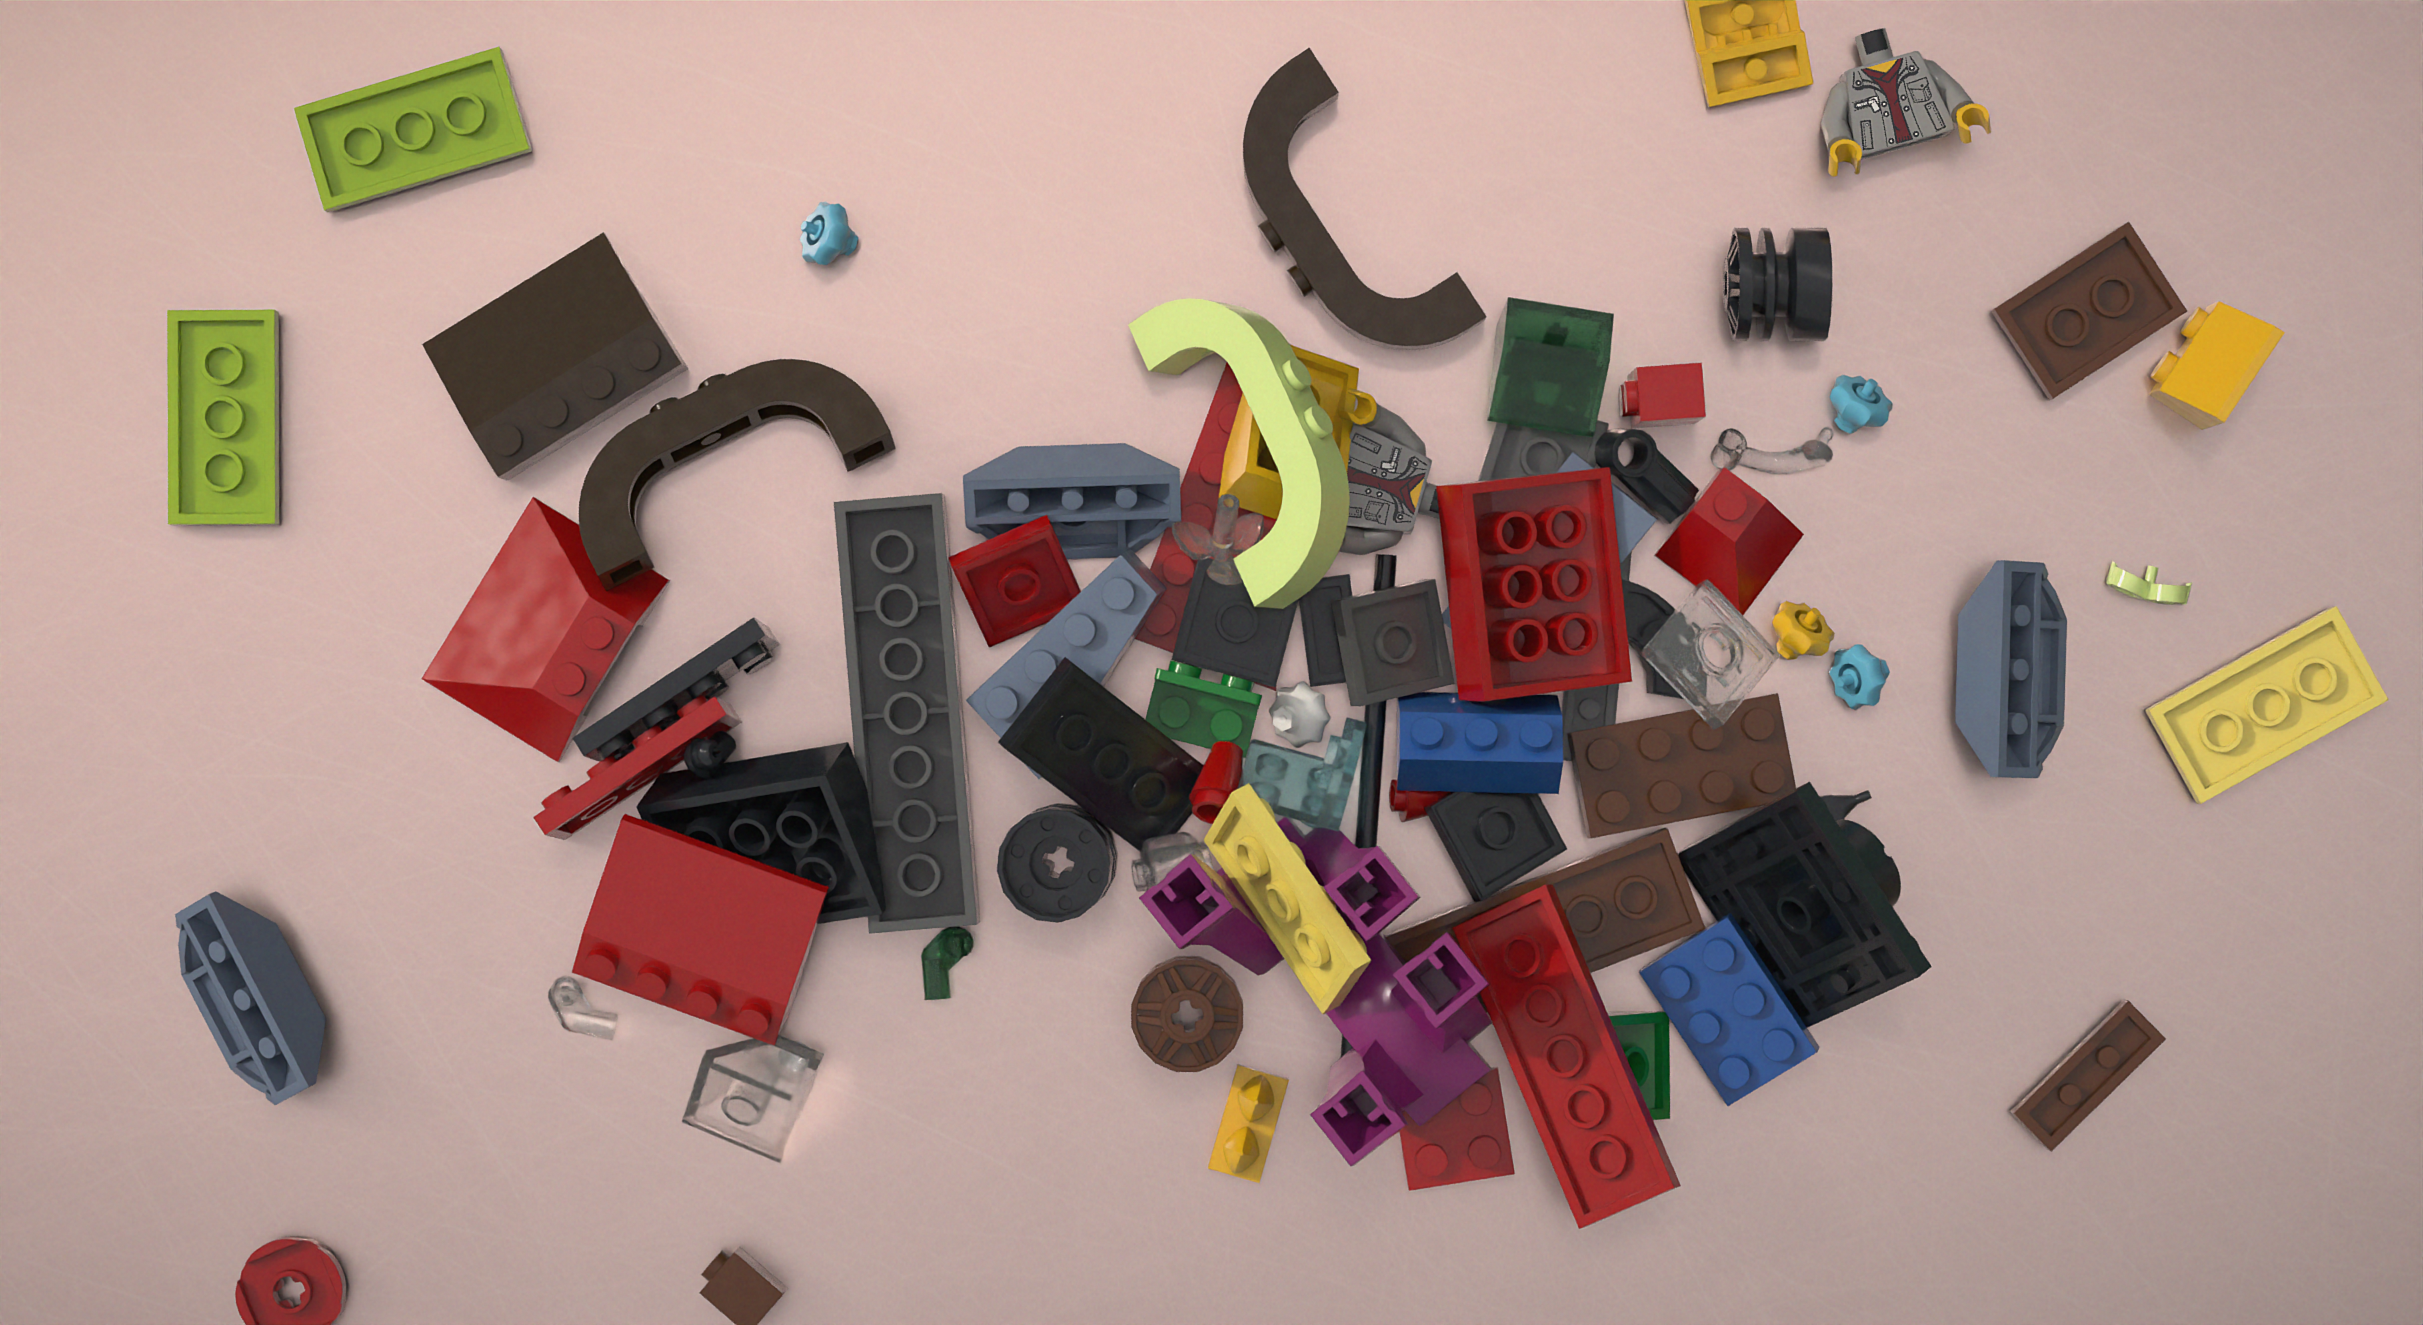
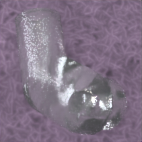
(575, 1012)

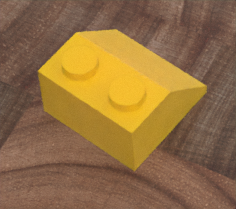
(2213, 363)

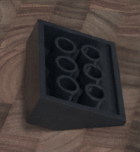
(786, 811)

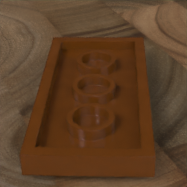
(1680, 767)

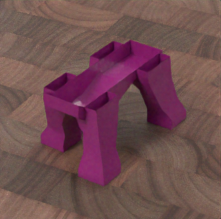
(1401, 1018)

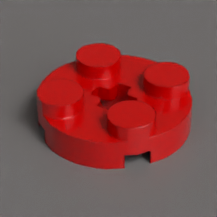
(305, 1263)

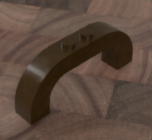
(1319, 267)
(703, 420)

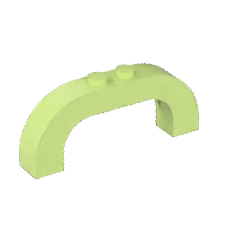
(1292, 424)

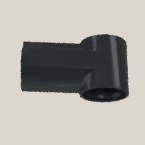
(1648, 474)

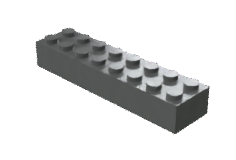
(908, 707)

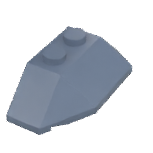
(1094, 495)
(2012, 669)
(251, 995)

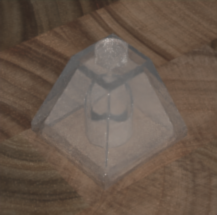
(753, 1093)

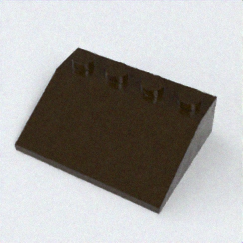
(553, 357)

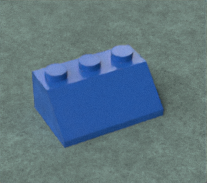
(1479, 744)

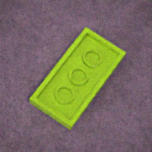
(412, 129)
(223, 417)

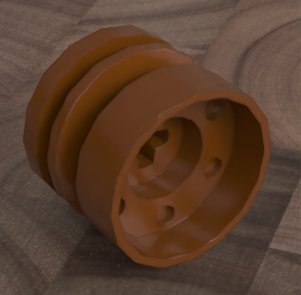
(1160, 996)

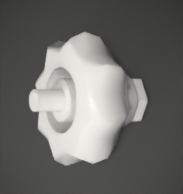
(1299, 714)

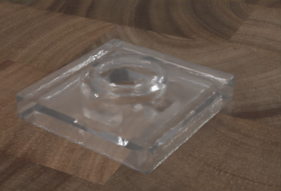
(1681, 659)

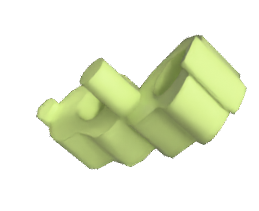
(2147, 589)

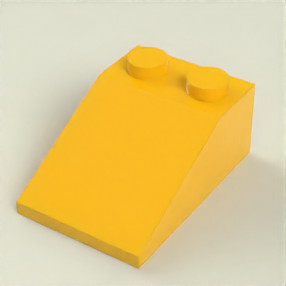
(1248, 464)

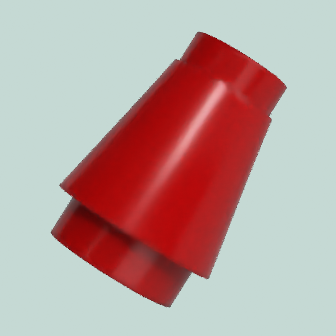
(1216, 780)

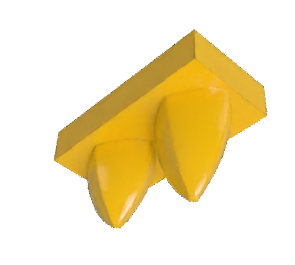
(1248, 1123)

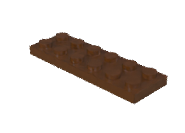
(1613, 901)

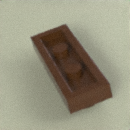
(2088, 1075)

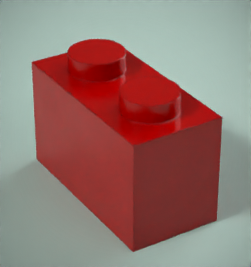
(1663, 395)

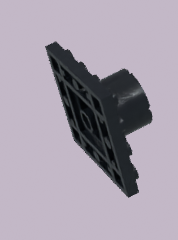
(1810, 902)

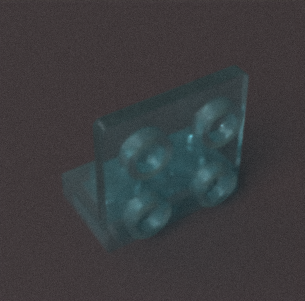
(1305, 784)

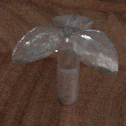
(1229, 537)

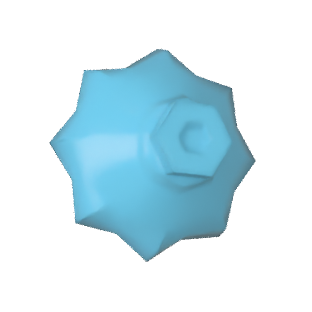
(827, 234)
(1859, 403)
(1858, 676)

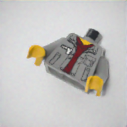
(1893, 105)
(1384, 478)

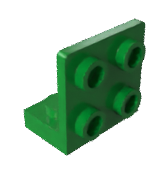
(1202, 710)

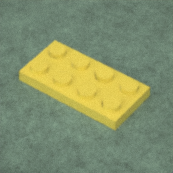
(2266, 705)
(1287, 898)

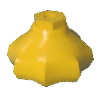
(1801, 631)

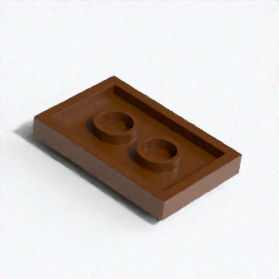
(2089, 311)

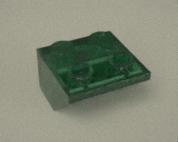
(1549, 366)

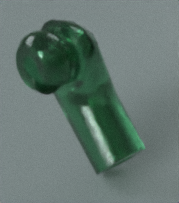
(940, 956)

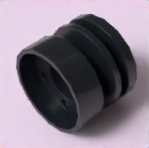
(1779, 284)
(1030, 877)

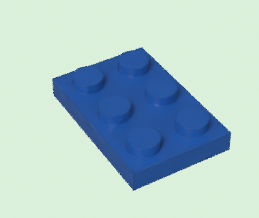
(1729, 1009)

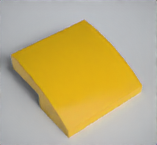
(1748, 48)

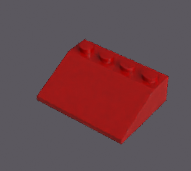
(1534, 584)
(700, 929)

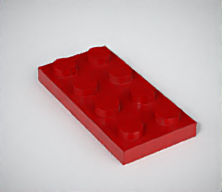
(617, 780)

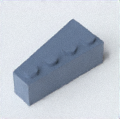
(1088, 631)

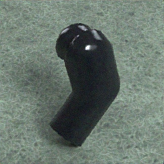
(708, 755)

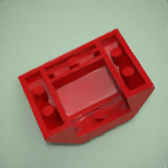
(540, 633)

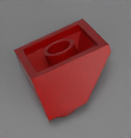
(1730, 539)

